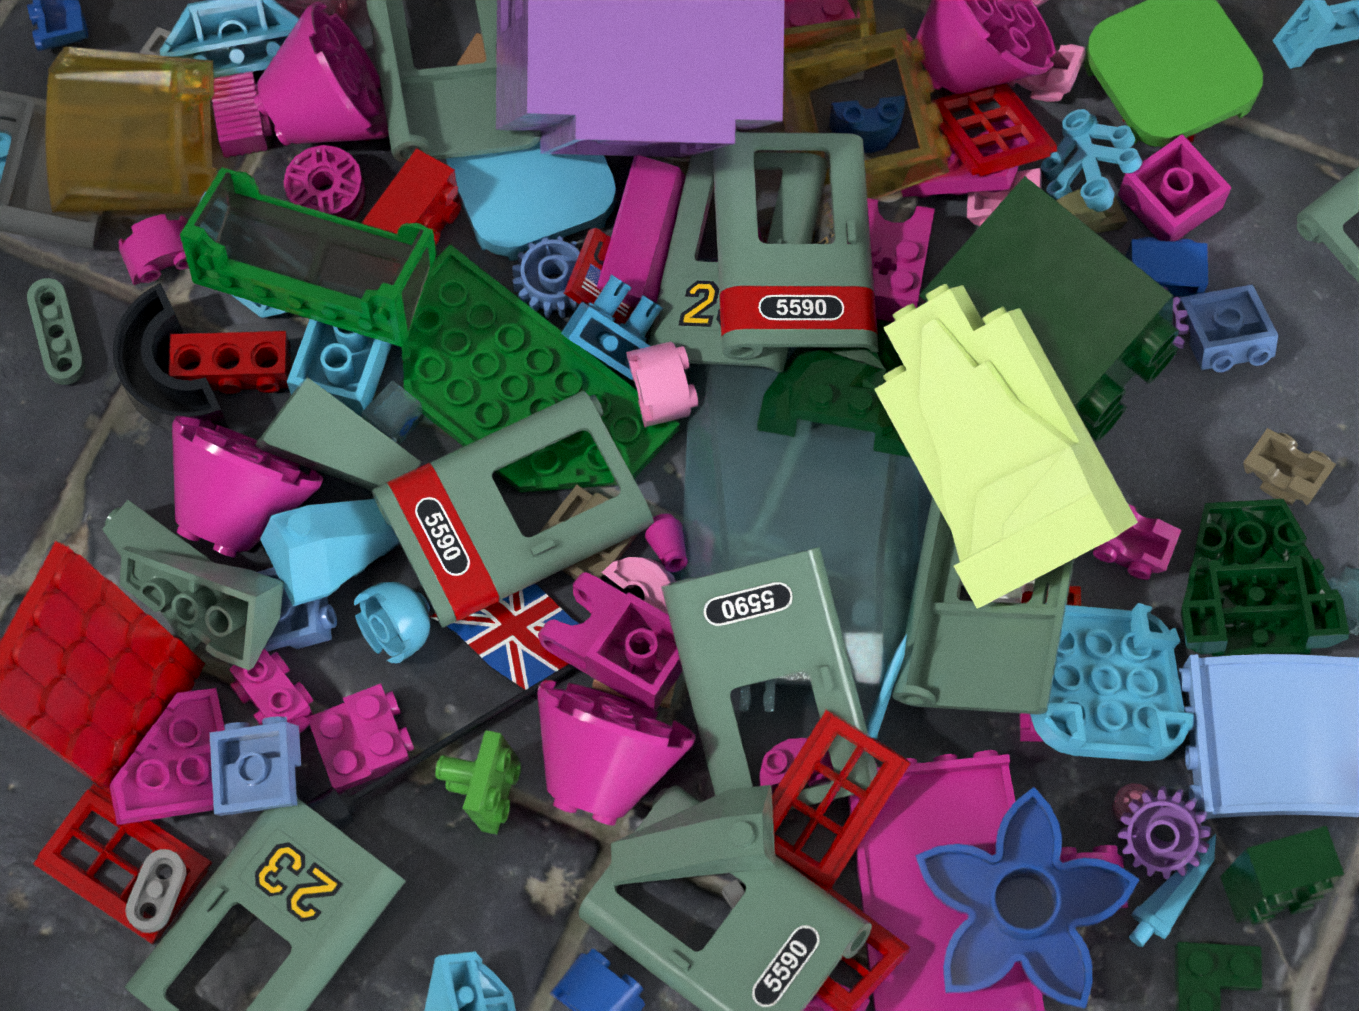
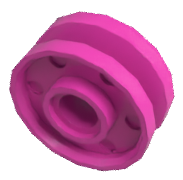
(321, 167)

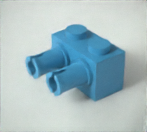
(597, 333)

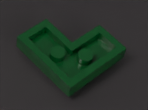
(1207, 968)

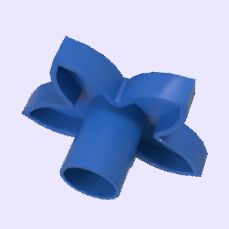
(1023, 905)

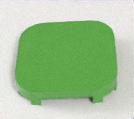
(1173, 68)

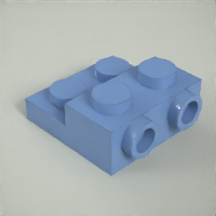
(1229, 328)
(301, 624)
(254, 766)

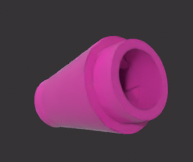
(668, 542)

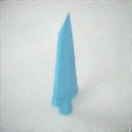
(881, 701)
(1168, 901)

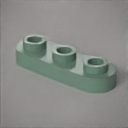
(54, 318)

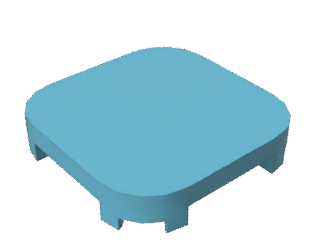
(532, 196)
(1115, 687)

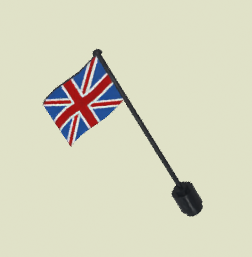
(509, 644)

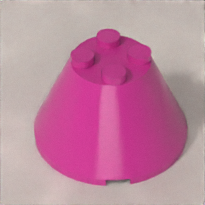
(983, 43)
(322, 84)
(230, 486)
(603, 749)

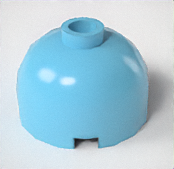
(393, 619)

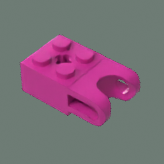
(898, 258)
(612, 642)

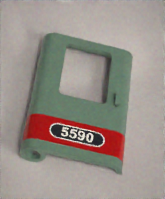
(793, 290)
(464, 534)

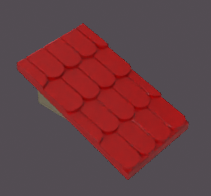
(88, 667)

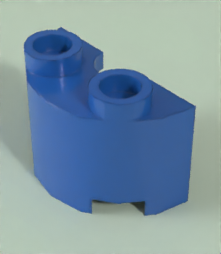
(58, 23)
(873, 125)
(594, 987)

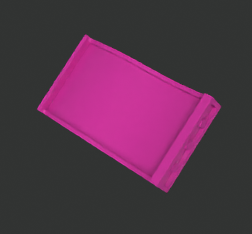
(932, 808)

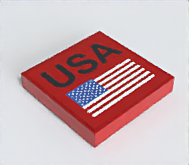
(587, 271)

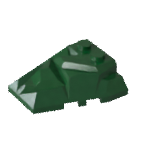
(836, 390)
(1258, 585)

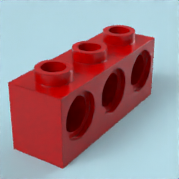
(247, 348)

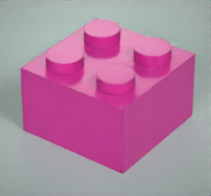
(1174, 190)

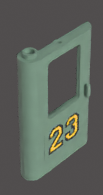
(691, 287)
(301, 883)

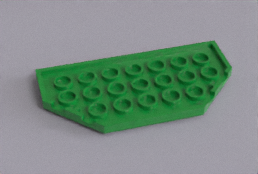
(491, 360)

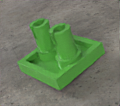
(483, 781)

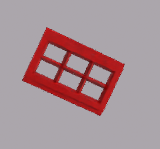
(1011, 107)
(863, 814)
(95, 891)
(880, 939)

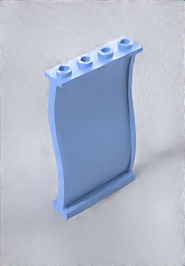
(1273, 734)

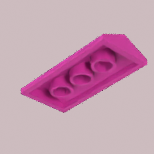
(644, 228)

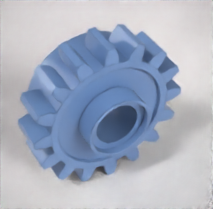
(532, 272)

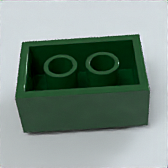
(1282, 876)

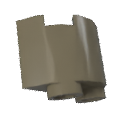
(1285, 469)

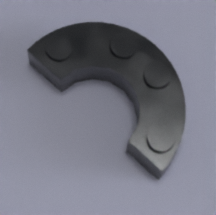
(137, 357)

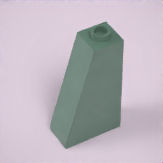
(333, 440)
(139, 530)

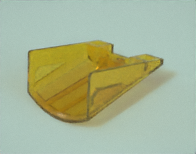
(127, 131)

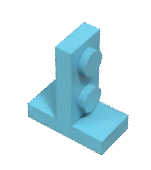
(1315, 27)

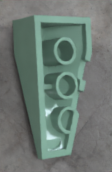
(217, 603)
(707, 839)

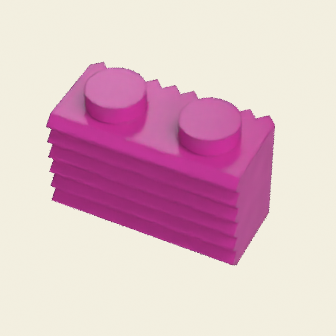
(238, 120)

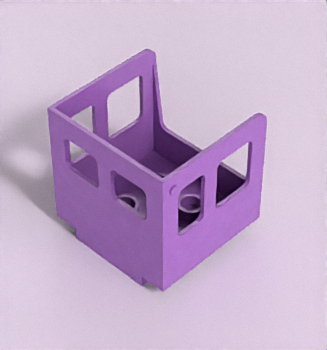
(638, 73)

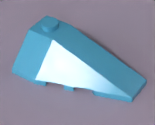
(325, 545)

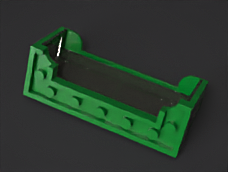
(307, 259)

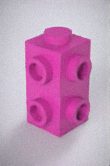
(272, 691)

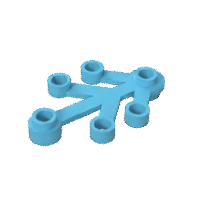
(1078, 130)

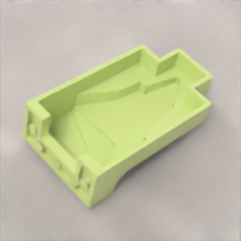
(997, 443)

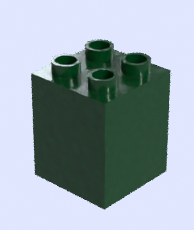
(1079, 294)

